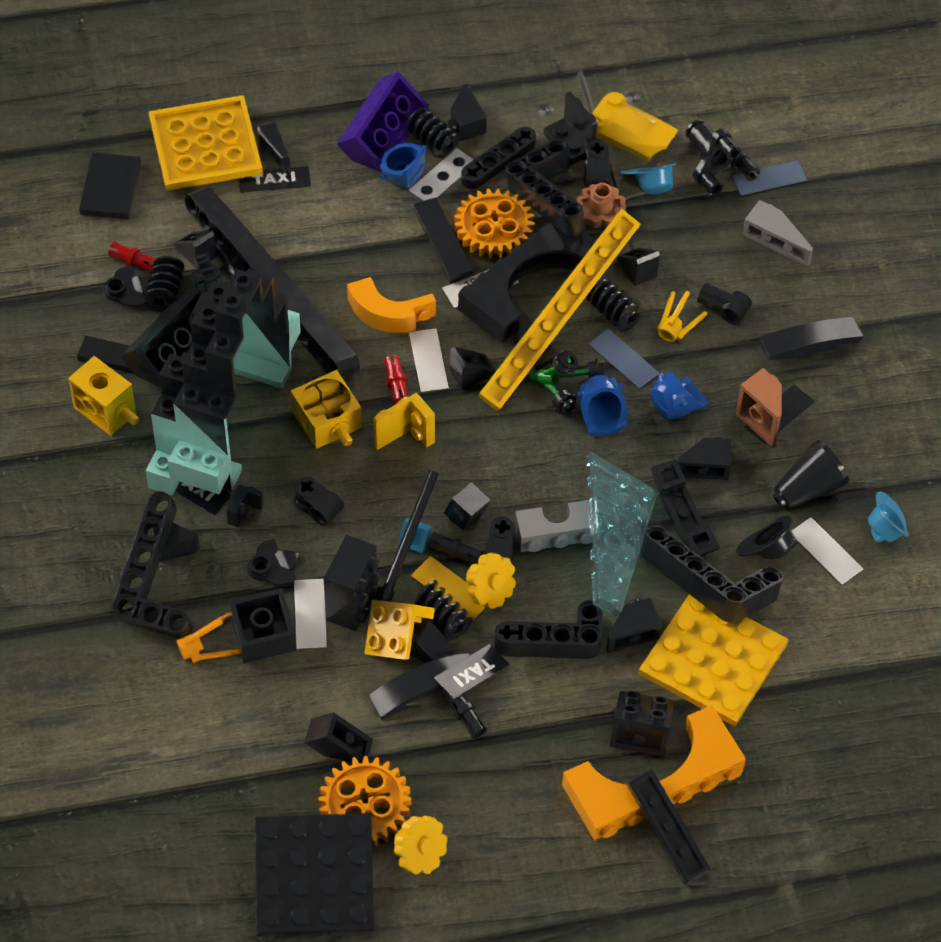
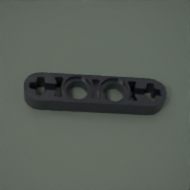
(494, 154)

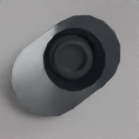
(770, 541)

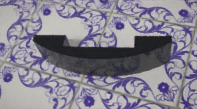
(681, 508)
(411, 685)

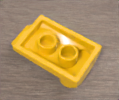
(631, 127)

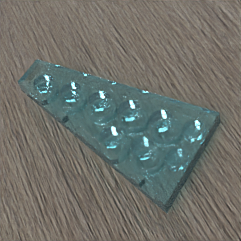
(617, 523)

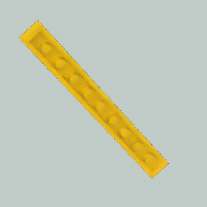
(558, 310)

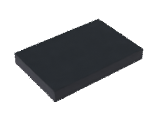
(110, 185)

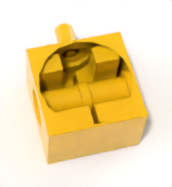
(103, 396)
(327, 410)

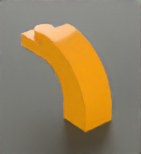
(388, 314)

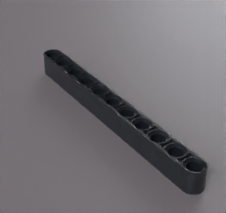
(247, 253)

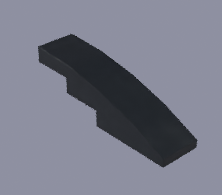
(809, 337)

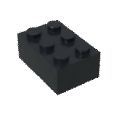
(351, 583)

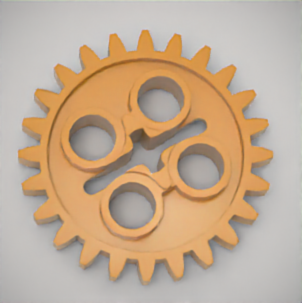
(493, 222)
(359, 778)

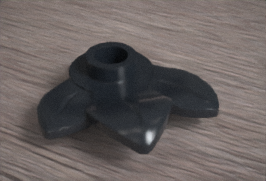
(130, 287)
(276, 564)

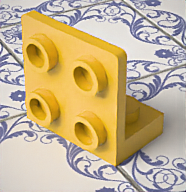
(407, 415)
(392, 628)

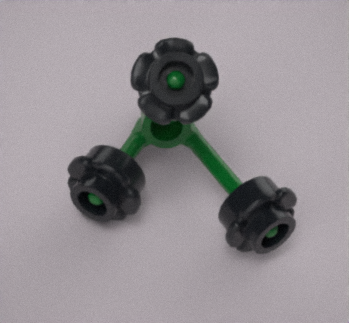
(564, 366)

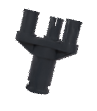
(717, 155)

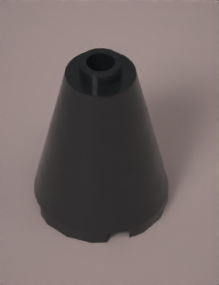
(810, 477)

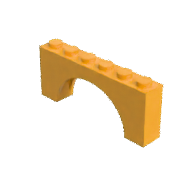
(611, 806)

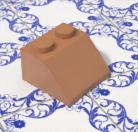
(761, 405)

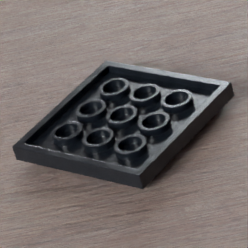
(314, 874)

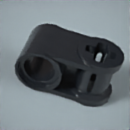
(597, 163)
(317, 500)
(501, 543)

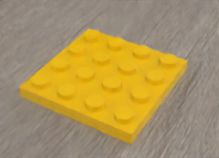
(205, 143)
(713, 659)

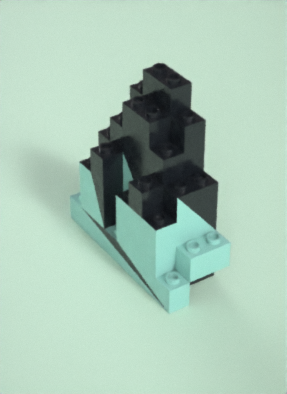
(234, 331)

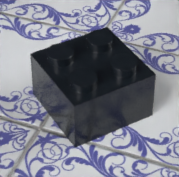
(262, 625)

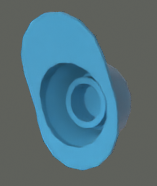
(653, 179)
(887, 519)

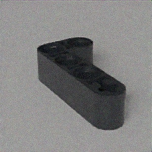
(549, 633)

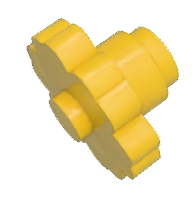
(491, 580)
(420, 844)

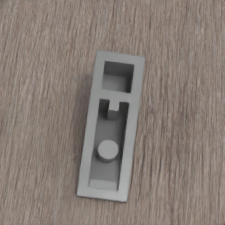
(774, 230)

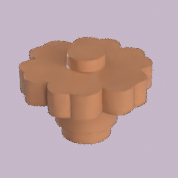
(600, 204)

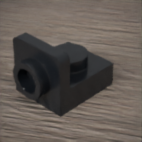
(241, 501)

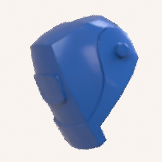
(403, 164)
(676, 396)
(603, 405)

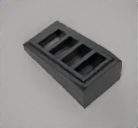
(273, 144)

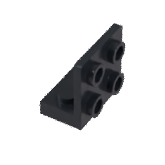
(575, 128)
(642, 723)

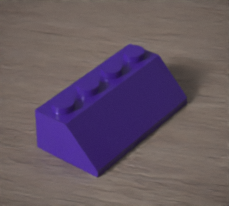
(381, 121)

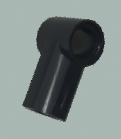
(729, 305)

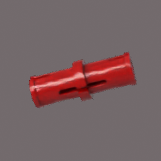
(131, 256)
(396, 379)

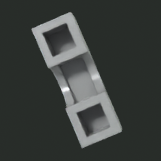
(538, 533)

